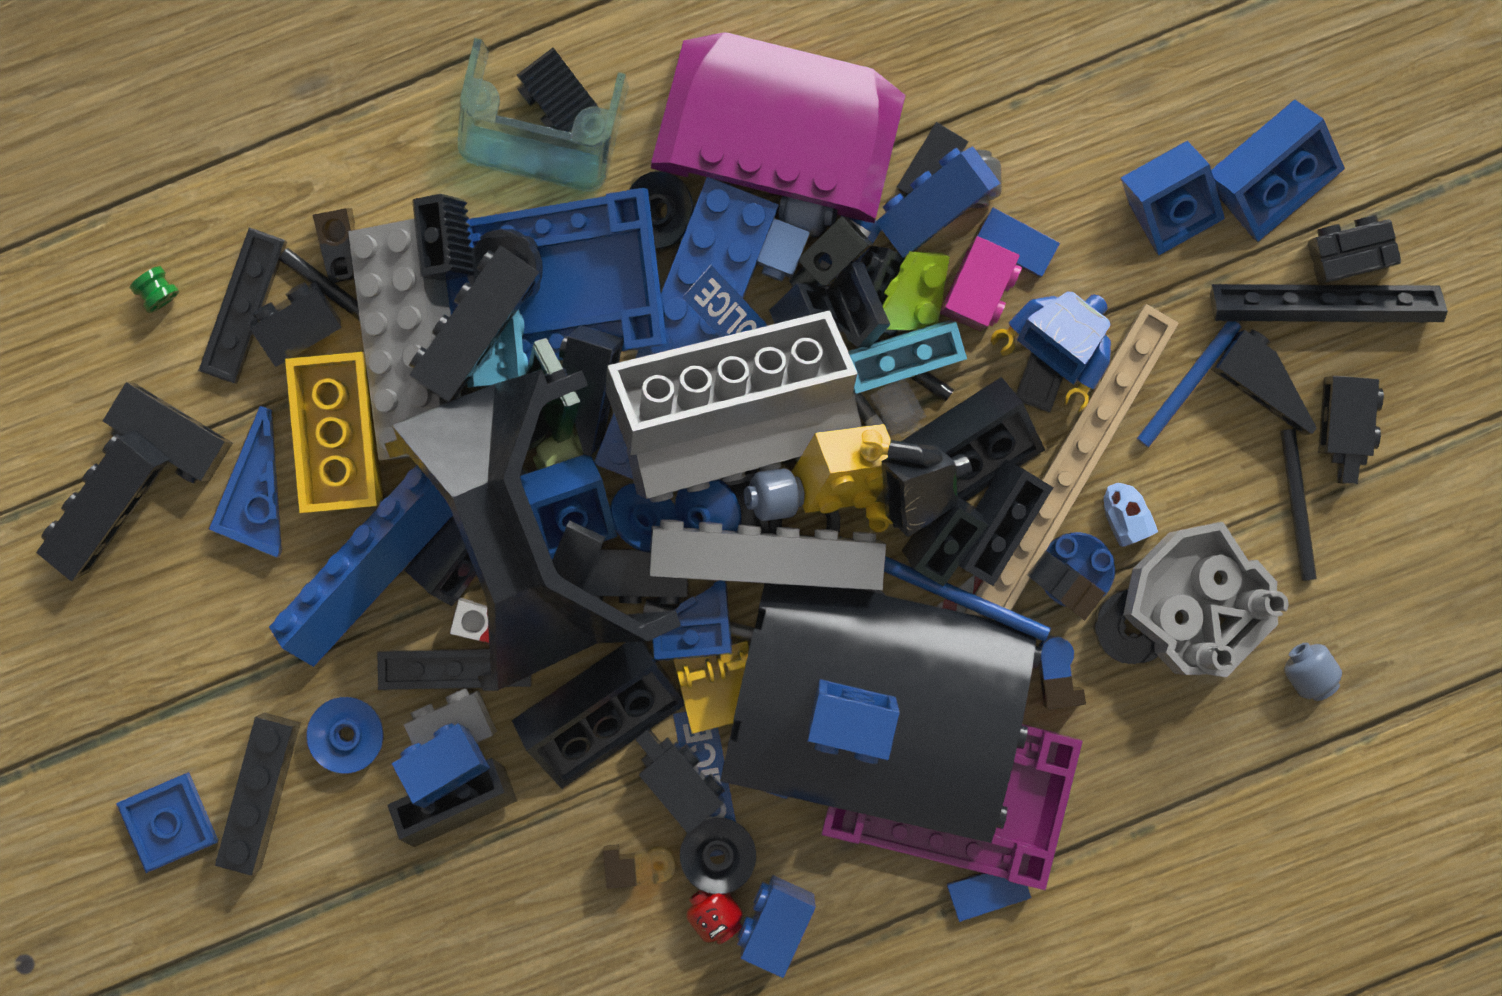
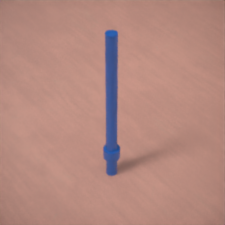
(967, 600)

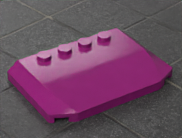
(780, 123)

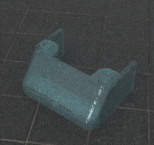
(532, 150)

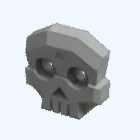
(1181, 578)

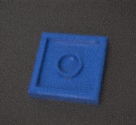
(167, 822)

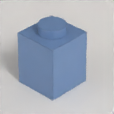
(782, 250)

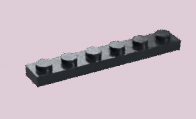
(1328, 303)

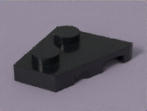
(857, 306)

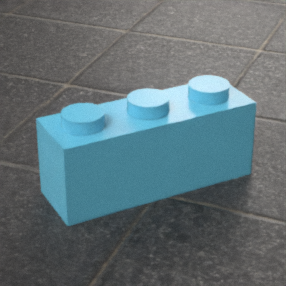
(907, 355)

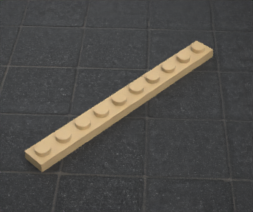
(1084, 448)

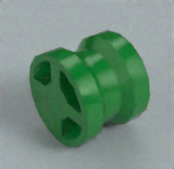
(154, 289)

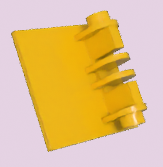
(712, 687)

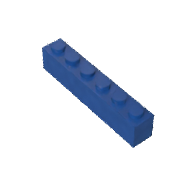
(362, 568)

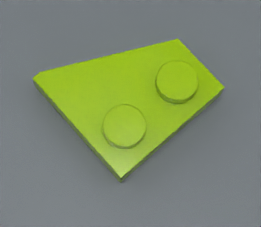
(917, 291)

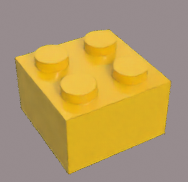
(837, 473)

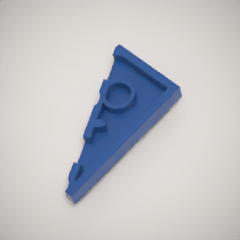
(251, 497)

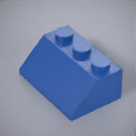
(1277, 169)

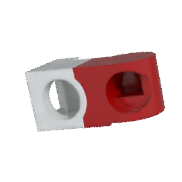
(470, 620)

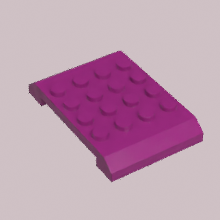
(1032, 827)

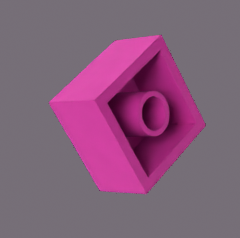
(979, 284)

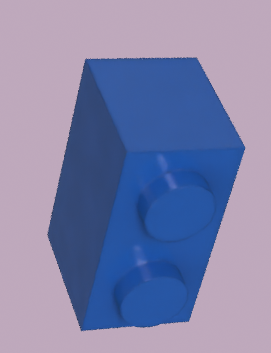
(440, 764)

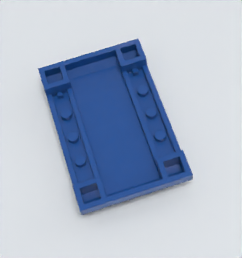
(594, 273)

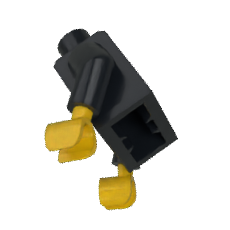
(916, 483)

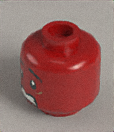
(714, 916)

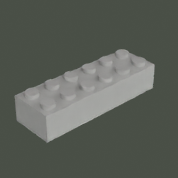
(395, 321)
(730, 382)

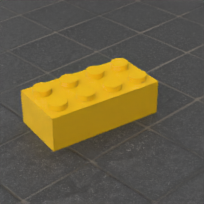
(333, 433)

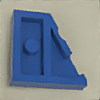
(702, 629)

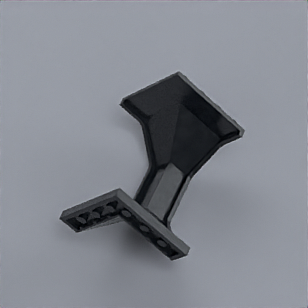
(475, 461)

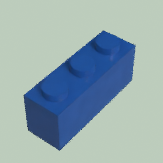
(936, 200)

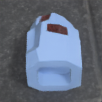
(1128, 514)

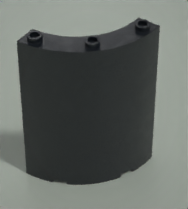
(956, 690)

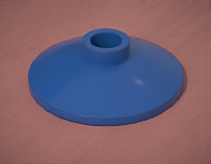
(715, 504)
(631, 510)
(331, 748)

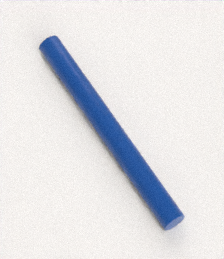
(1189, 383)

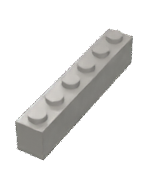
(735, 451)
(766, 557)

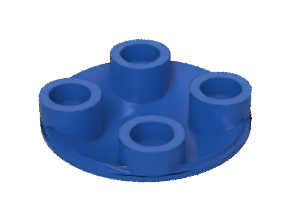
(1086, 556)

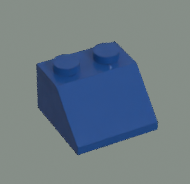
(1173, 197)

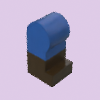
(1056, 675)

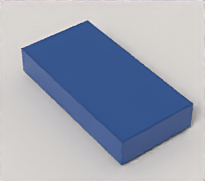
(1032, 246)
(984, 894)

